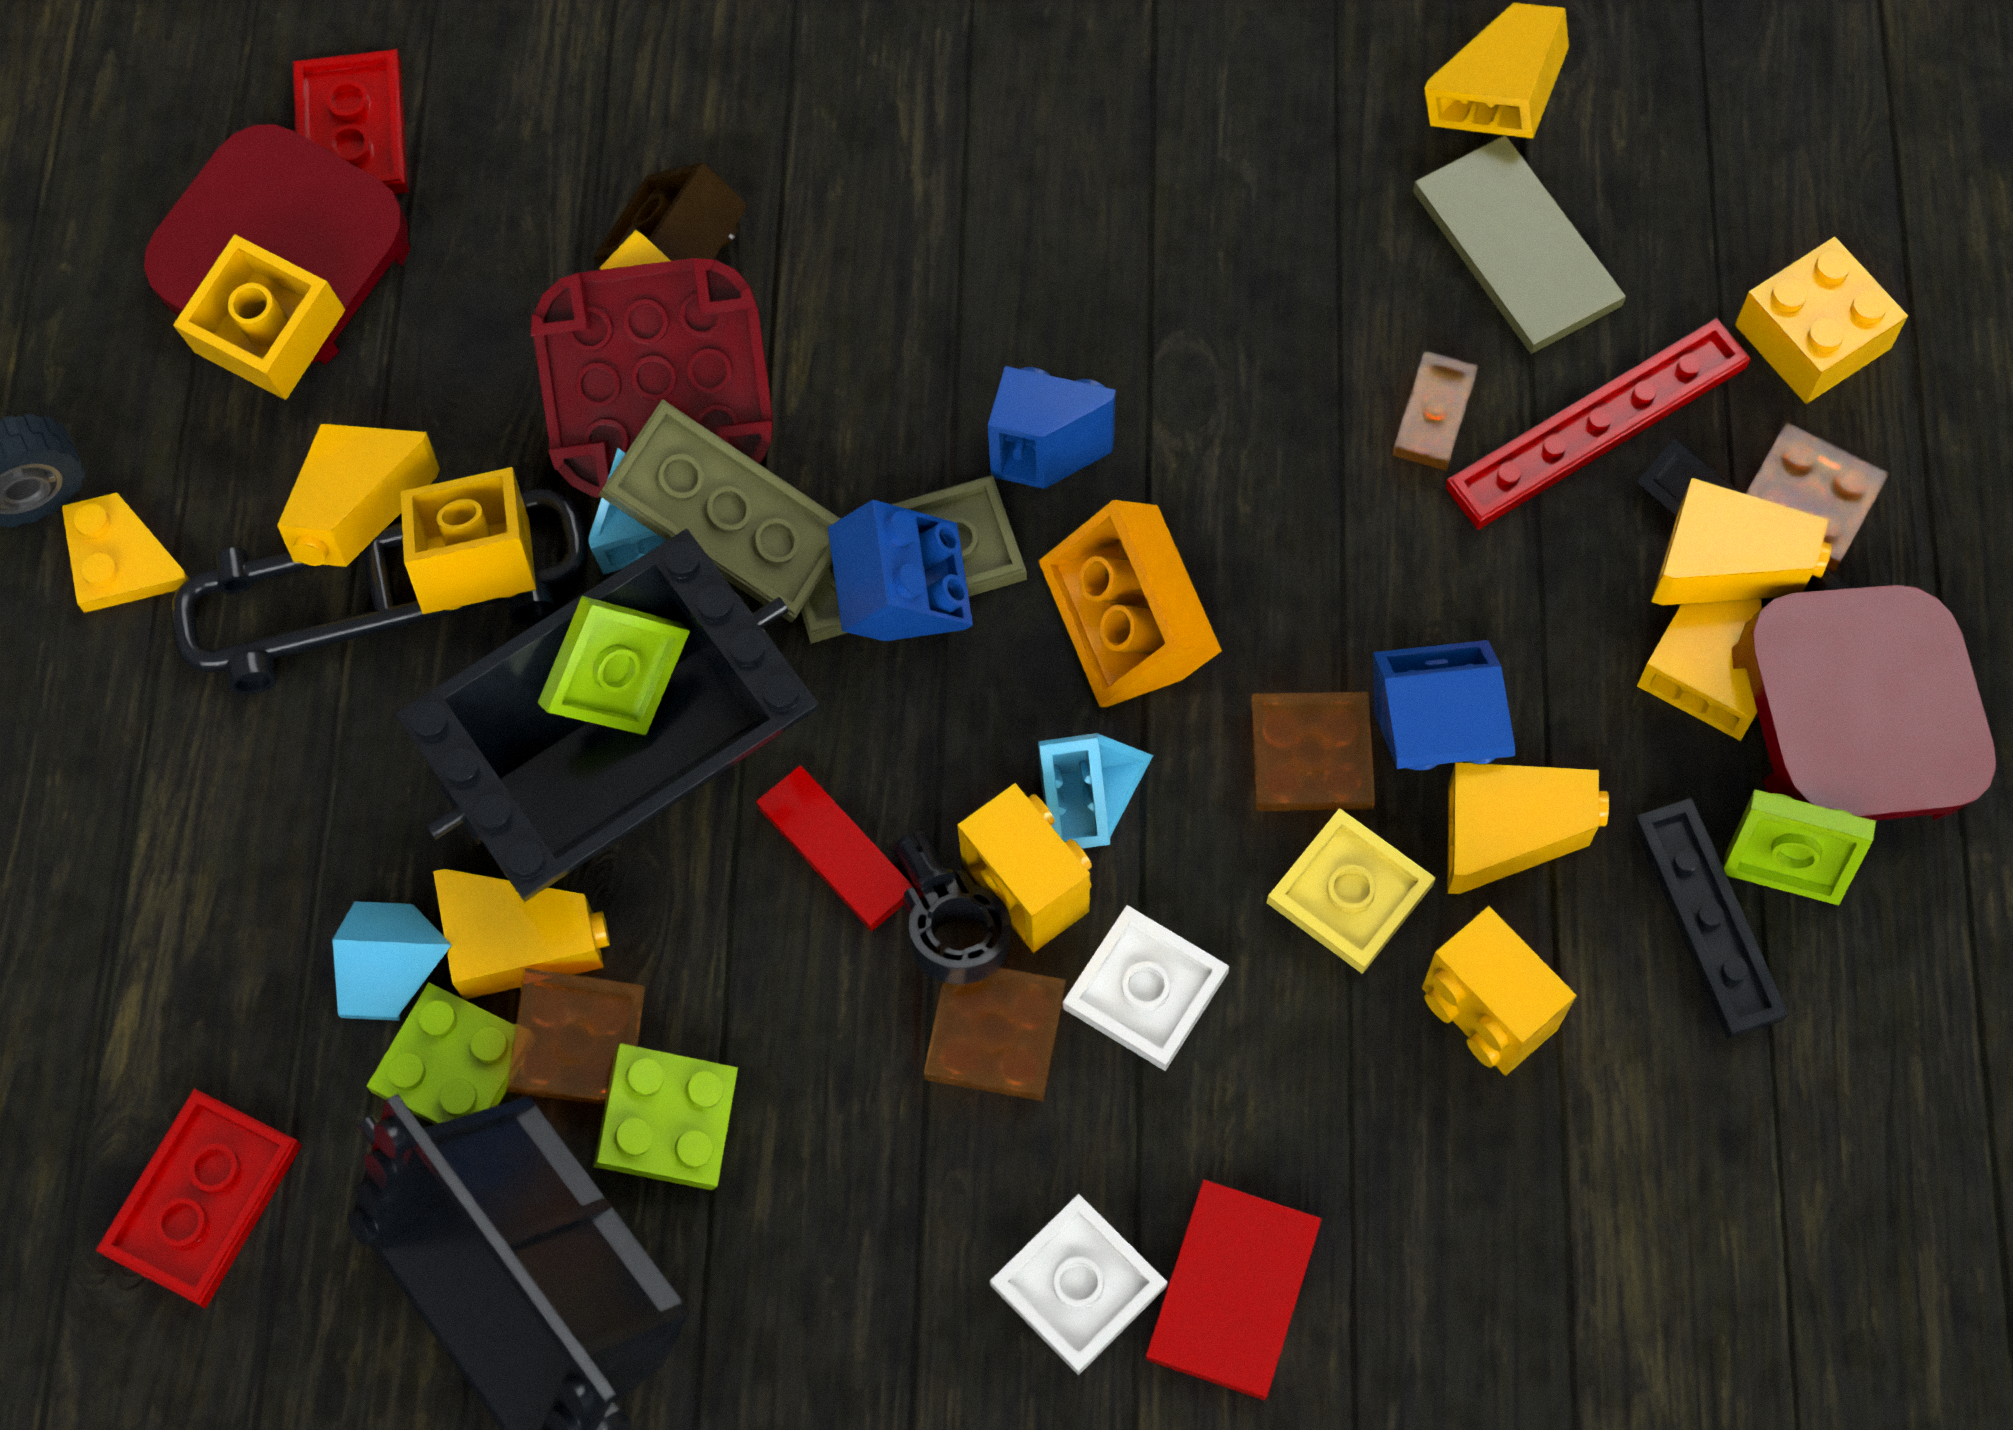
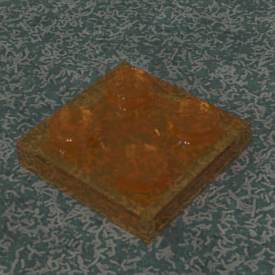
(1819, 481)
(1312, 751)
(997, 1033)
(570, 1034)

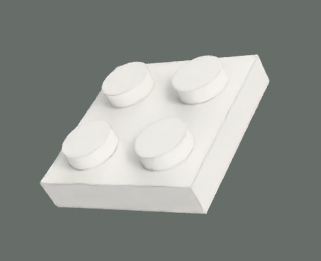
(1145, 987)
(1078, 1284)

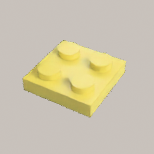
(1350, 890)

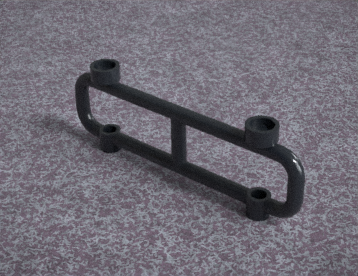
(251, 663)

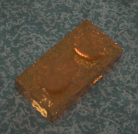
(1435, 411)

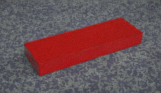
(835, 847)

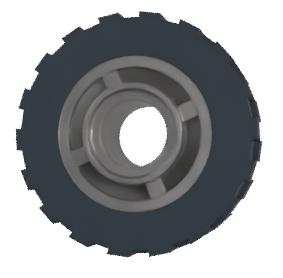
(36, 469)

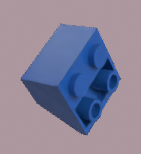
(1048, 426)
(898, 573)
(1442, 705)

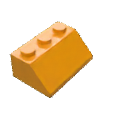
(1128, 603)

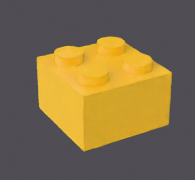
(260, 316)
(1820, 320)
(467, 541)
(1027, 865)
(1496, 992)

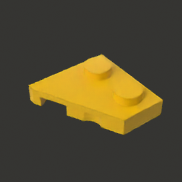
(115, 555)

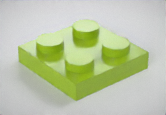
(613, 666)
(1798, 847)
(446, 1058)
(665, 1117)

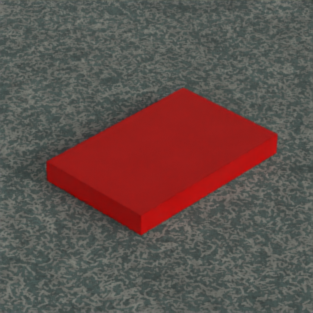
(355, 111)
(199, 1198)
(1233, 1289)

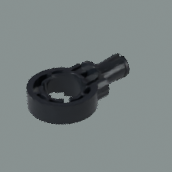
(942, 901)

